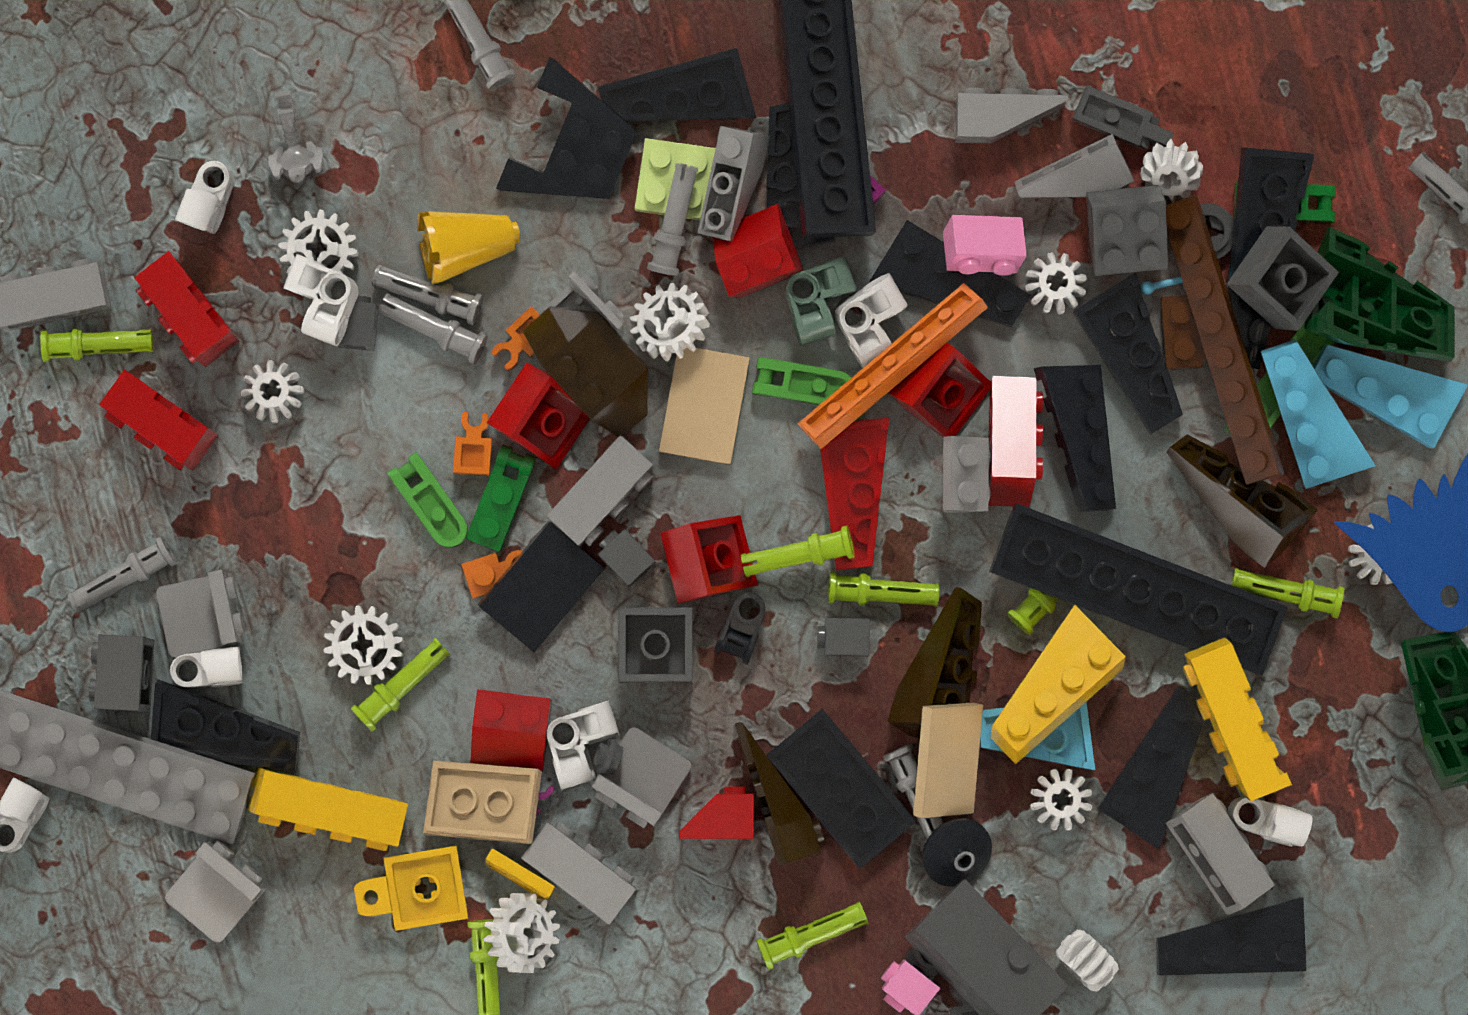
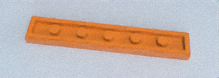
(892, 365)

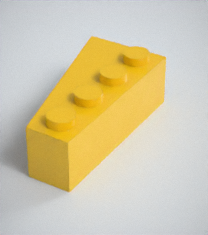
(1061, 680)
(1234, 719)
(327, 808)

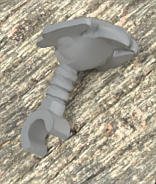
(296, 160)

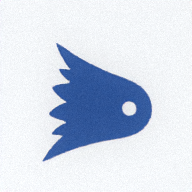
(1424, 548)

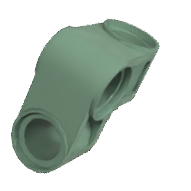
(811, 315)

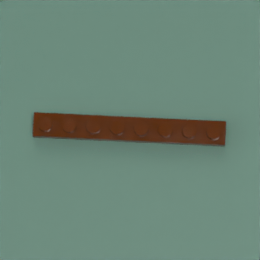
(1222, 341)

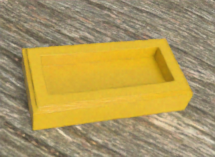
(519, 875)

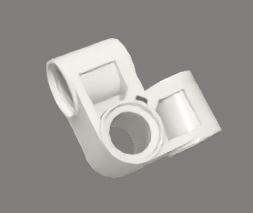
(203, 205)
(878, 302)
(325, 317)
(215, 668)
(573, 760)
(21, 809)
(1273, 821)

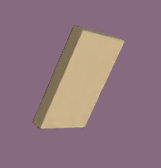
(704, 405)
(948, 760)
(482, 802)

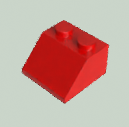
(758, 254)
(942, 391)
(539, 416)
(707, 558)
(510, 730)
(723, 817)

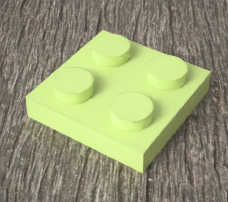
(658, 172)

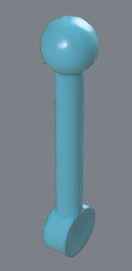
(1148, 287)

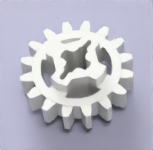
(319, 230)
(669, 321)
(347, 647)
(521, 932)

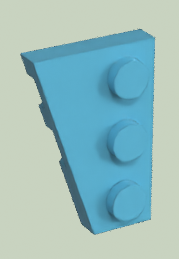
(1066, 745)

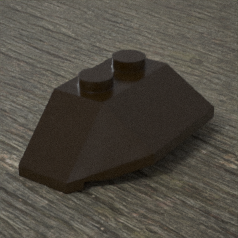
(592, 366)

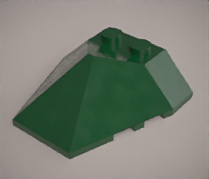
(1377, 307)
(1440, 695)

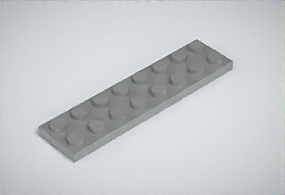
(122, 768)

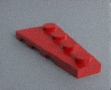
(853, 486)

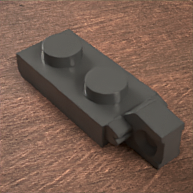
(1122, 119)

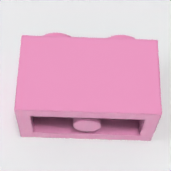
(984, 244)

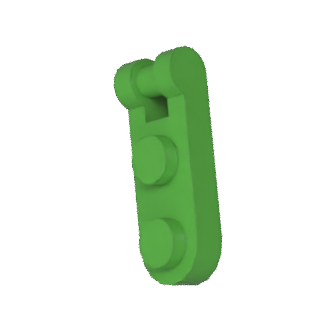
(800, 381)
(430, 503)

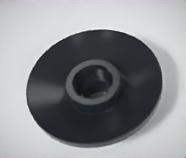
(951, 842)

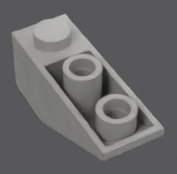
(994, 116)
(732, 180)

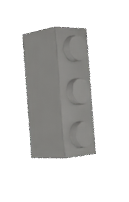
(53, 295)
(601, 492)
(1220, 853)
(580, 871)

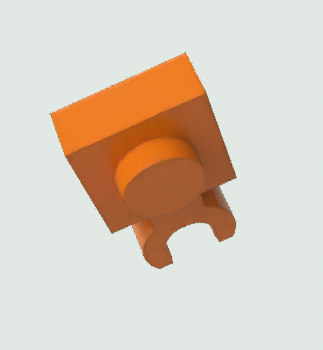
(518, 342)
(473, 452)
(486, 571)

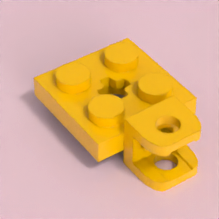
(398, 893)

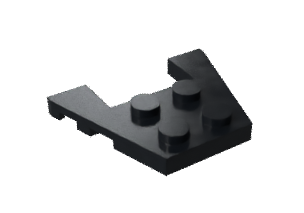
(587, 149)

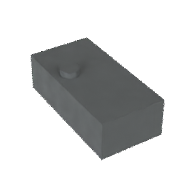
(984, 956)

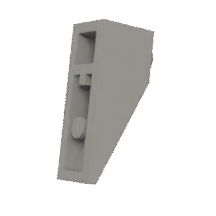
(1086, 170)

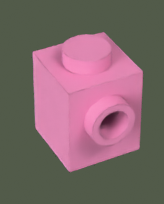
(907, 988)

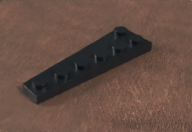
(1267, 195)

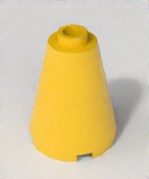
(463, 241)

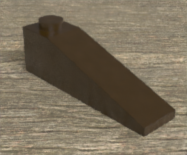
(1255, 516)
(943, 664)
(785, 818)

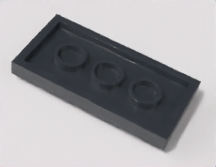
(841, 788)

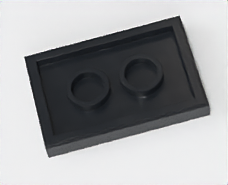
(540, 586)

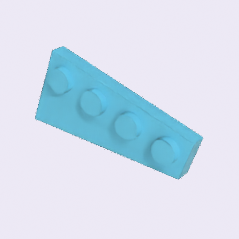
(1395, 394)
(1314, 423)

